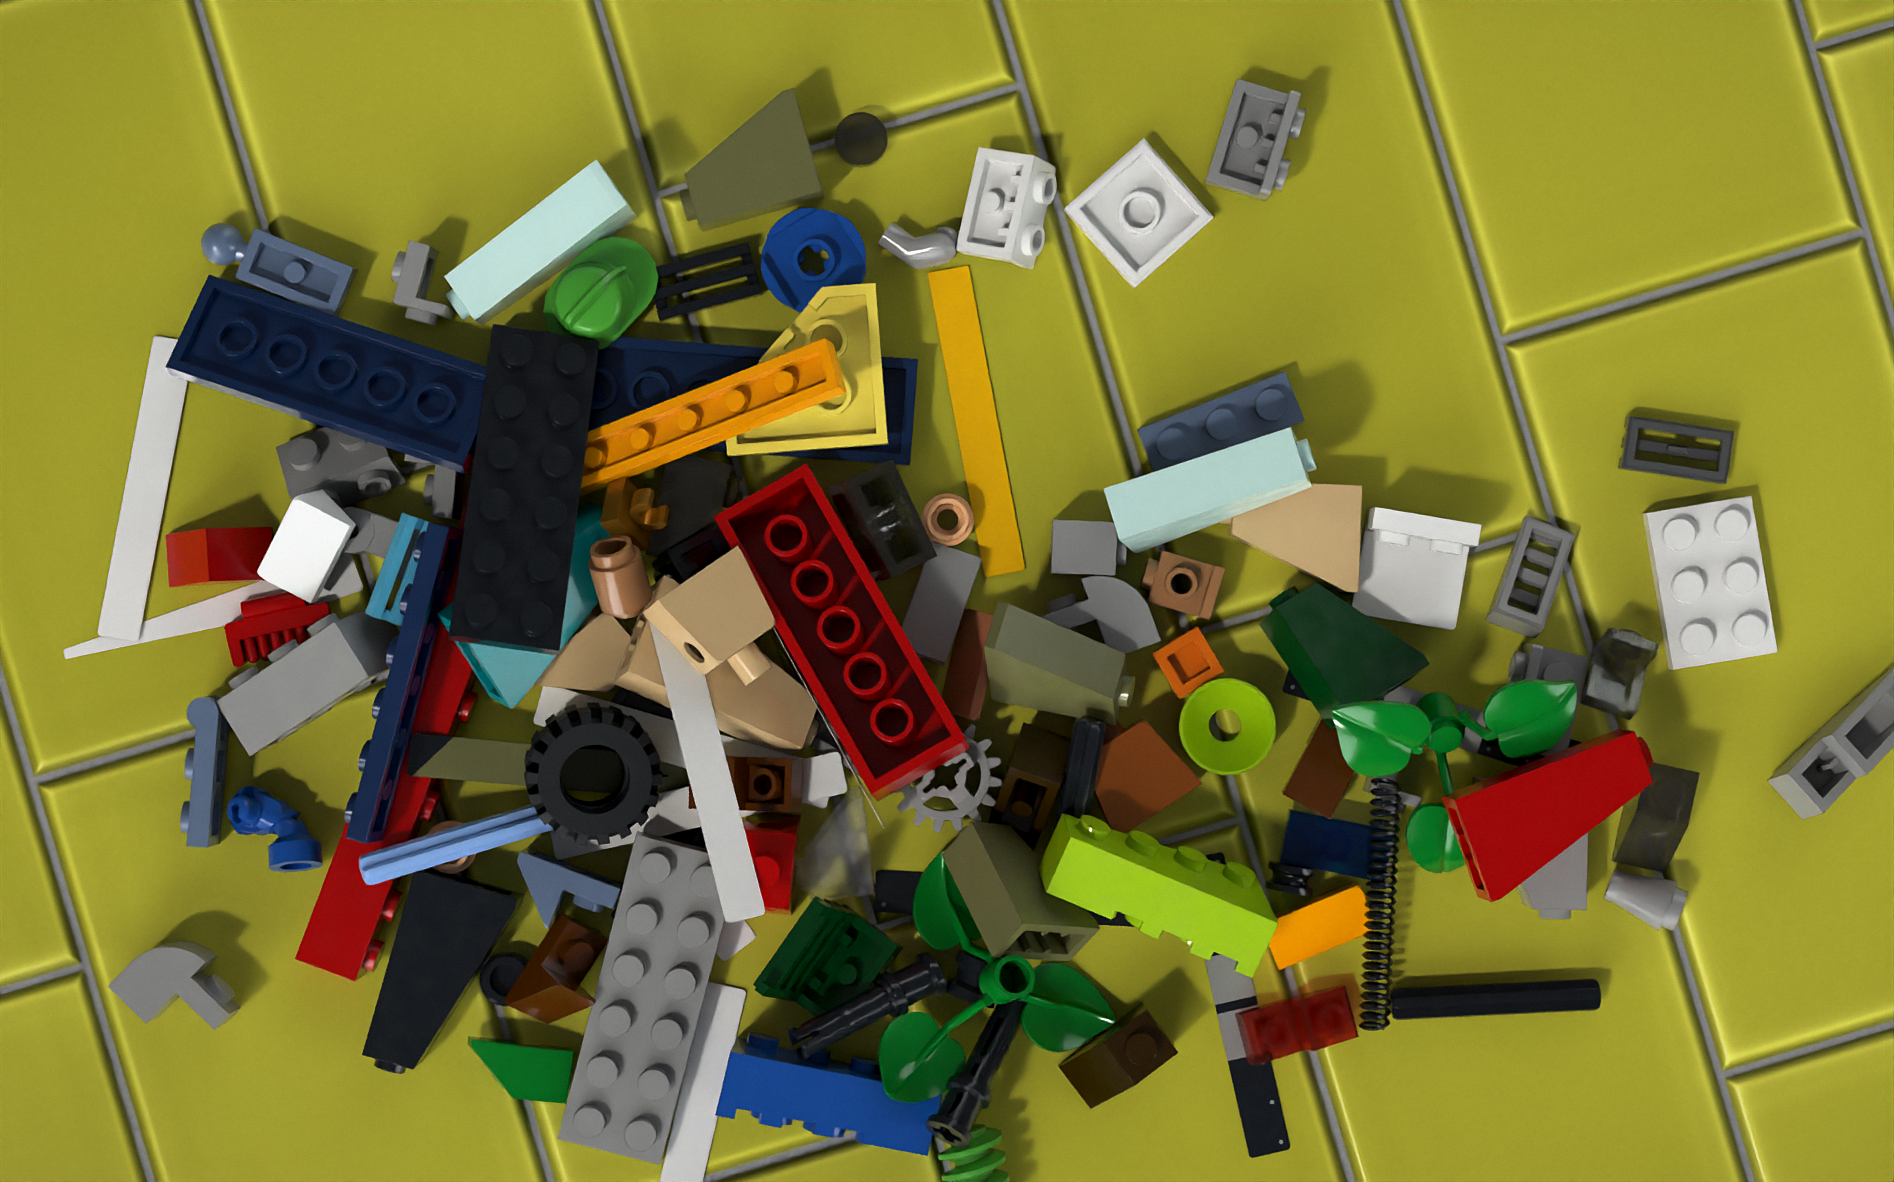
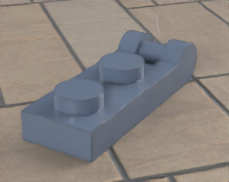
(207, 769)

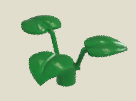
(1382, 734)
(1058, 1016)

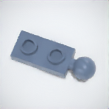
(281, 267)

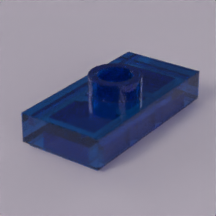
(1329, 844)

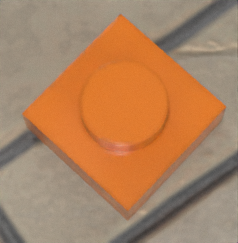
(1187, 662)

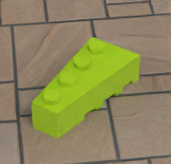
(1160, 889)

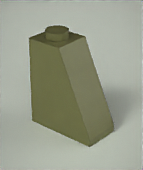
(754, 169)
(1054, 668)
(1008, 899)

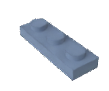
(1222, 423)

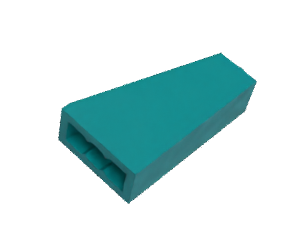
(511, 672)

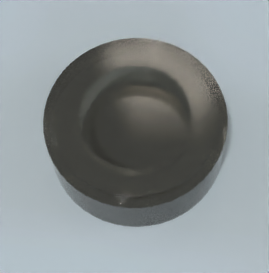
(861, 139)

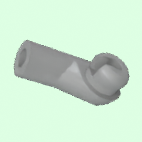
(921, 251)

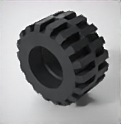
(602, 817)

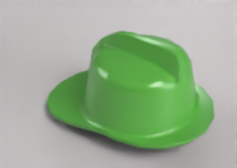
(602, 291)

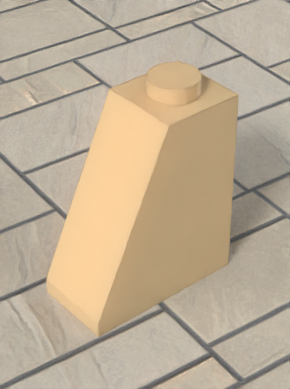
(1310, 532)

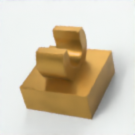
(631, 512)

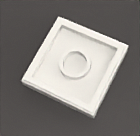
(1138, 213)

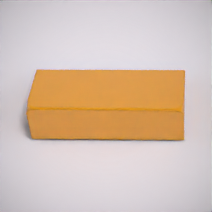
(1319, 924)

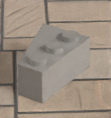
(306, 679)

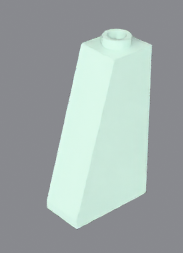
(539, 244)
(1209, 489)

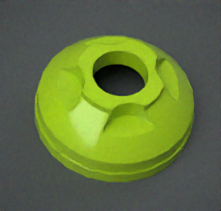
(1255, 732)

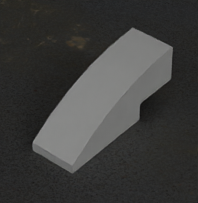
(1839, 751)

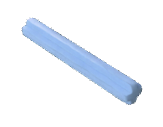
(450, 844)

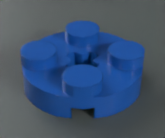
(821, 232)

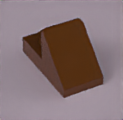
(552, 978)

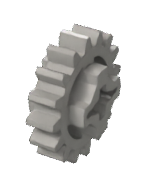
(959, 793)

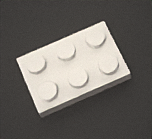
(1710, 582)

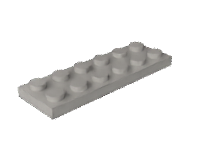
(646, 1001)

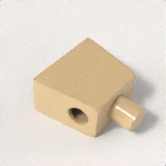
(717, 617)

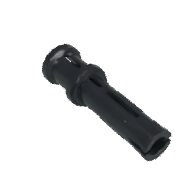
(890, 995)
(970, 1088)

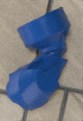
(259, 813)

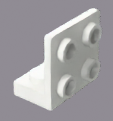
(1413, 567)

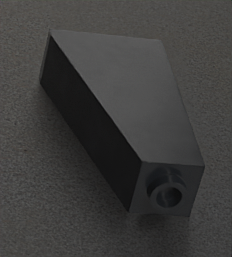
(436, 955)

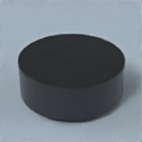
(500, 975)

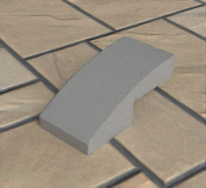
(940, 602)

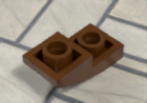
(1320, 772)
(765, 783)

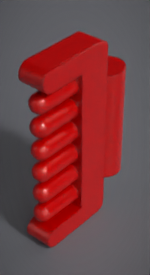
(270, 616)

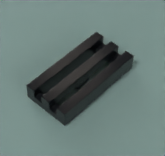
(678, 267)

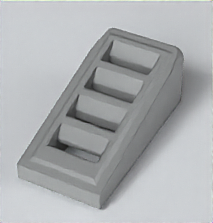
(1516, 619)

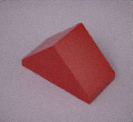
(216, 555)

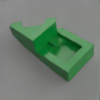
(526, 1069)

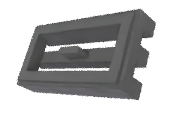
(1631, 444)

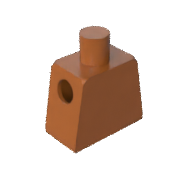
(1138, 775)

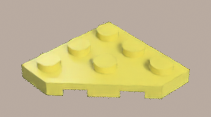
(855, 419)

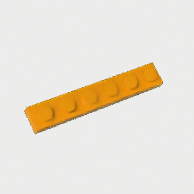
(712, 414)

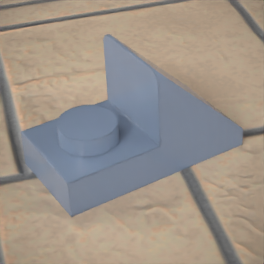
(552, 878)

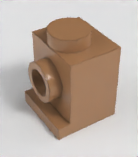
(1203, 590)

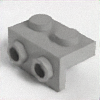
(1254, 140)
(338, 464)

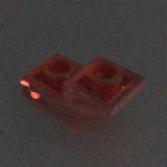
(1296, 1024)

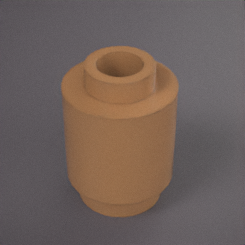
(619, 576)

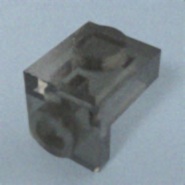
(1617, 672)

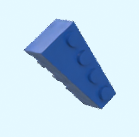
(822, 1093)

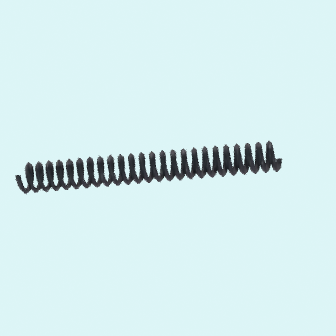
(1373, 986)

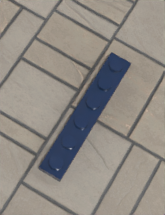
(398, 702)

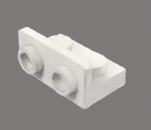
(1007, 207)

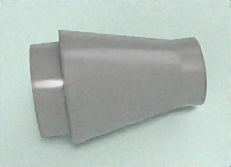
(1648, 898)

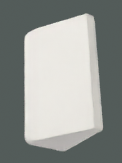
(307, 545)

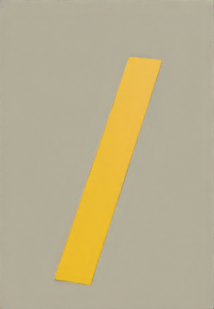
(976, 421)

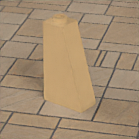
(766, 712)

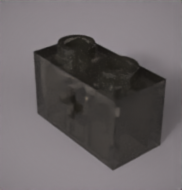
(882, 521)

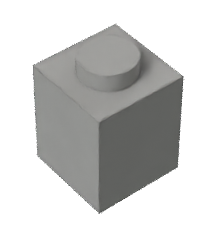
(1085, 548)

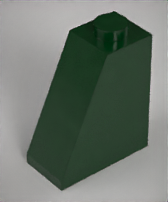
(1337, 649)

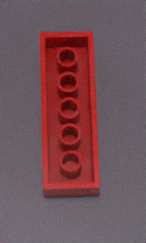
(843, 633)

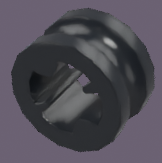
(1290, 878)

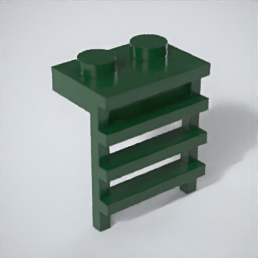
(827, 958)

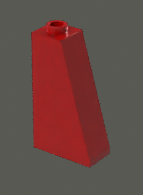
(1540, 809)

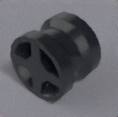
(966, 981)

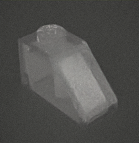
(839, 853)

